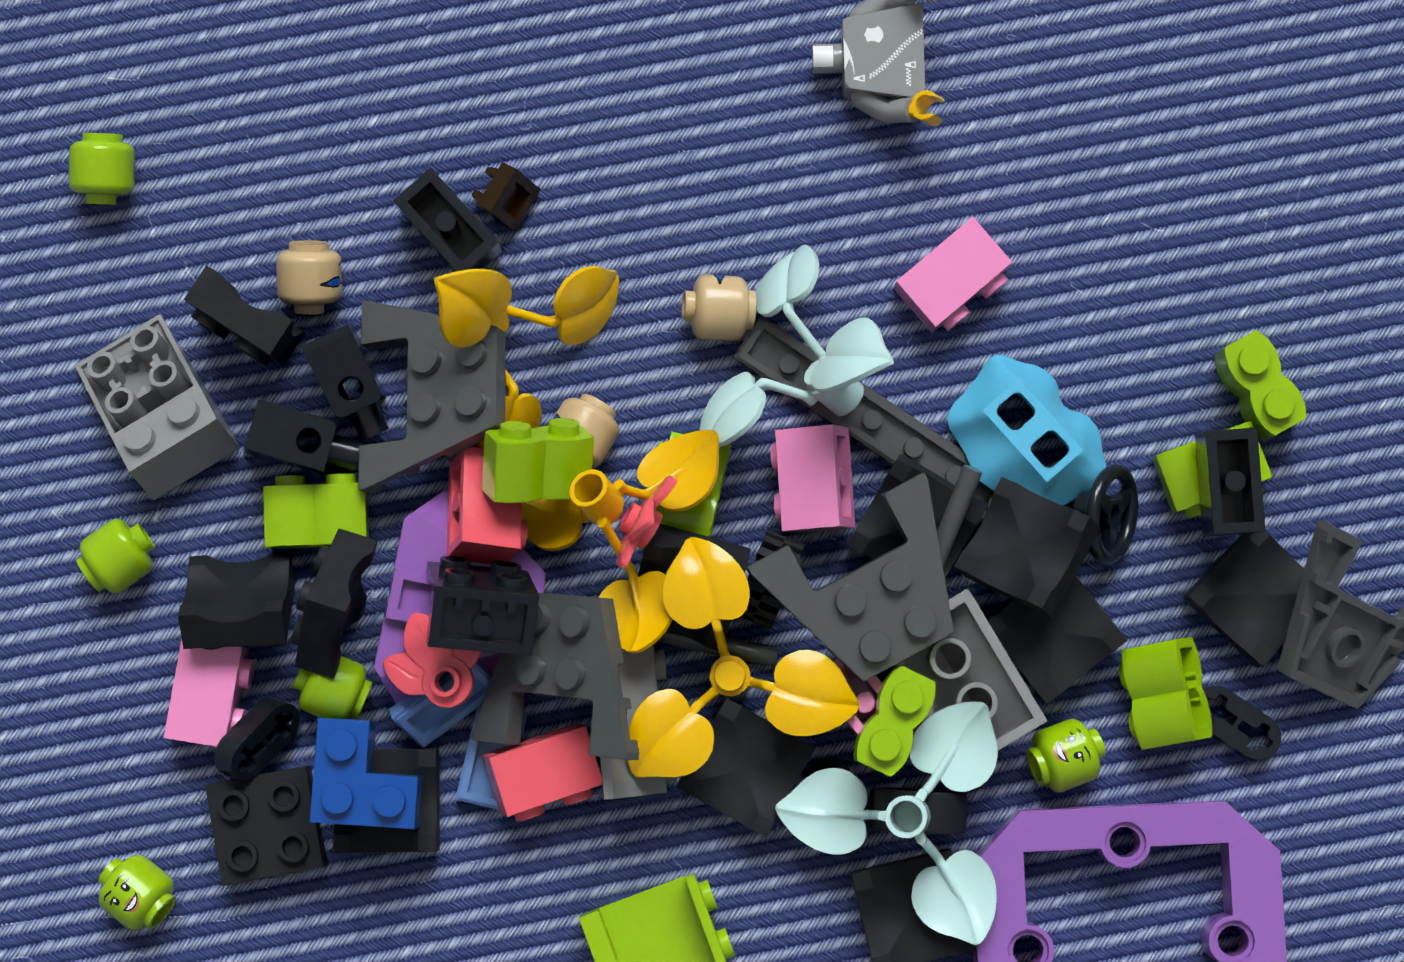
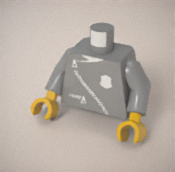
(882, 61)

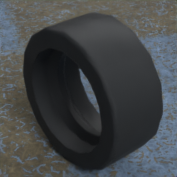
(945, 806)

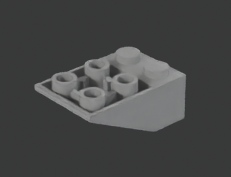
(156, 408)

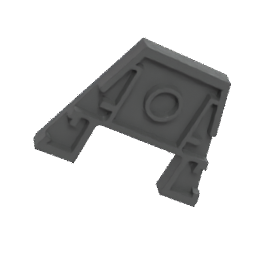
(450, 392)
(882, 607)
(1333, 636)
(571, 657)

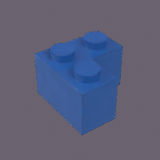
(349, 790)

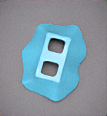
(1007, 452)

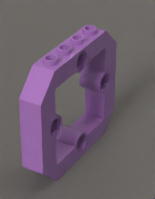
(1248, 870)

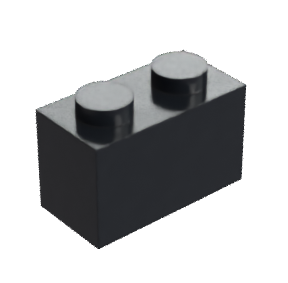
(447, 223)
(1230, 482)

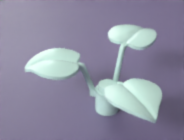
(833, 380)
(952, 746)

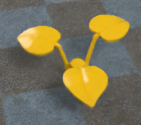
(481, 298)
(594, 499)
(808, 686)

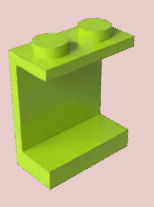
(659, 926)

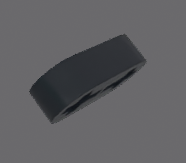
(1249, 716)
(256, 739)

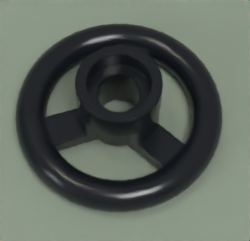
(1107, 513)

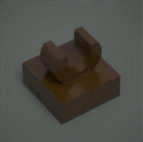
(507, 195)

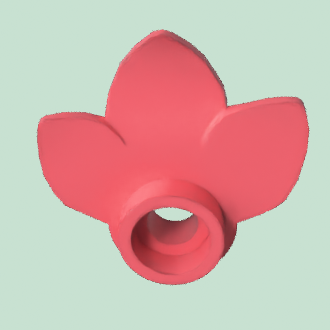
(642, 521)
(422, 666)

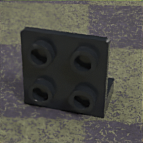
(481, 606)

